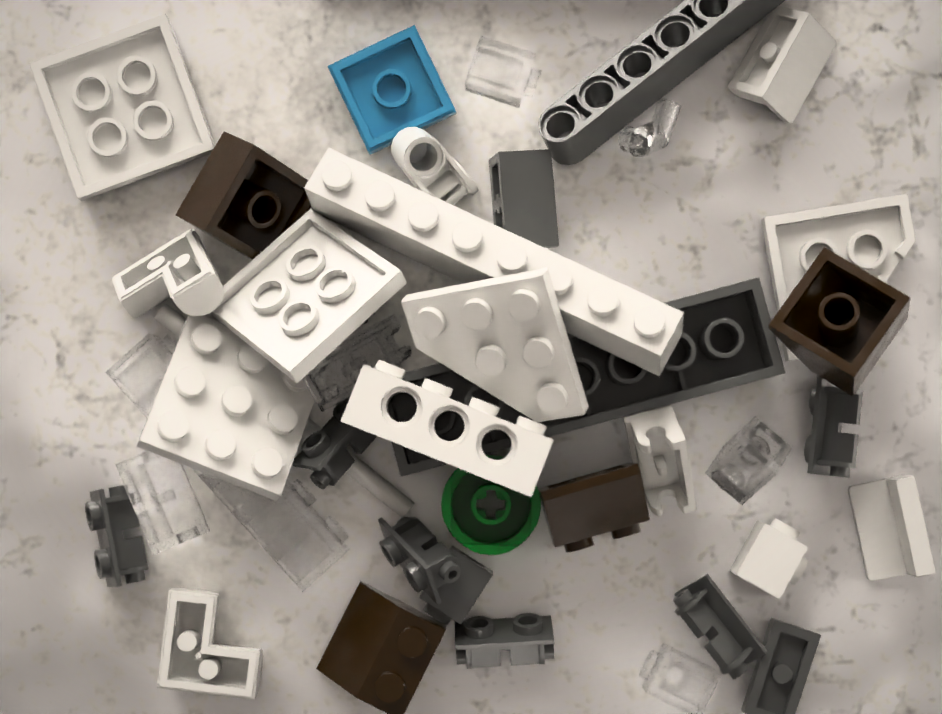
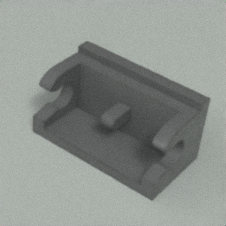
(525, 195)

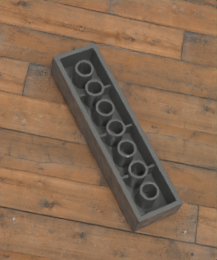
(720, 348)

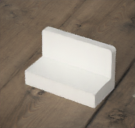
(783, 62)
(891, 528)

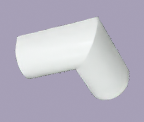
(175, 271)
(191, 658)

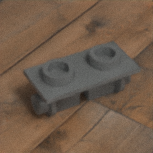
(827, 448)
(327, 452)
(116, 554)
(420, 555)
(711, 614)
(482, 638)

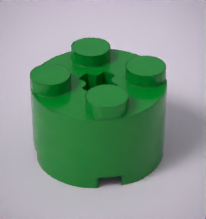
(488, 534)

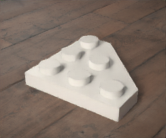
(865, 233)
(503, 339)

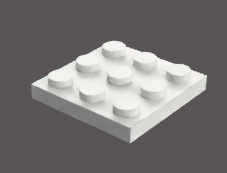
(122, 107)
(306, 294)
(227, 410)

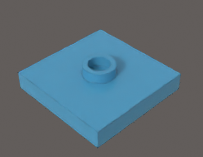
(391, 88)

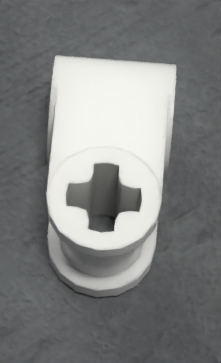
(437, 171)

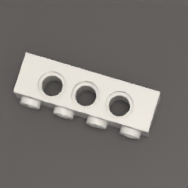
(369, 412)

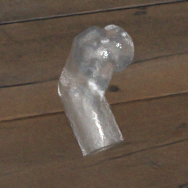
(652, 135)

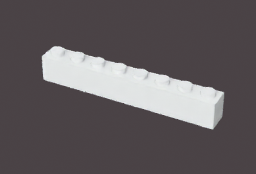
(477, 250)

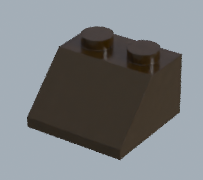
(244, 197)
(840, 320)
(595, 505)
(381, 649)

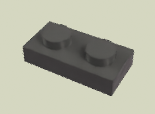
(782, 671)

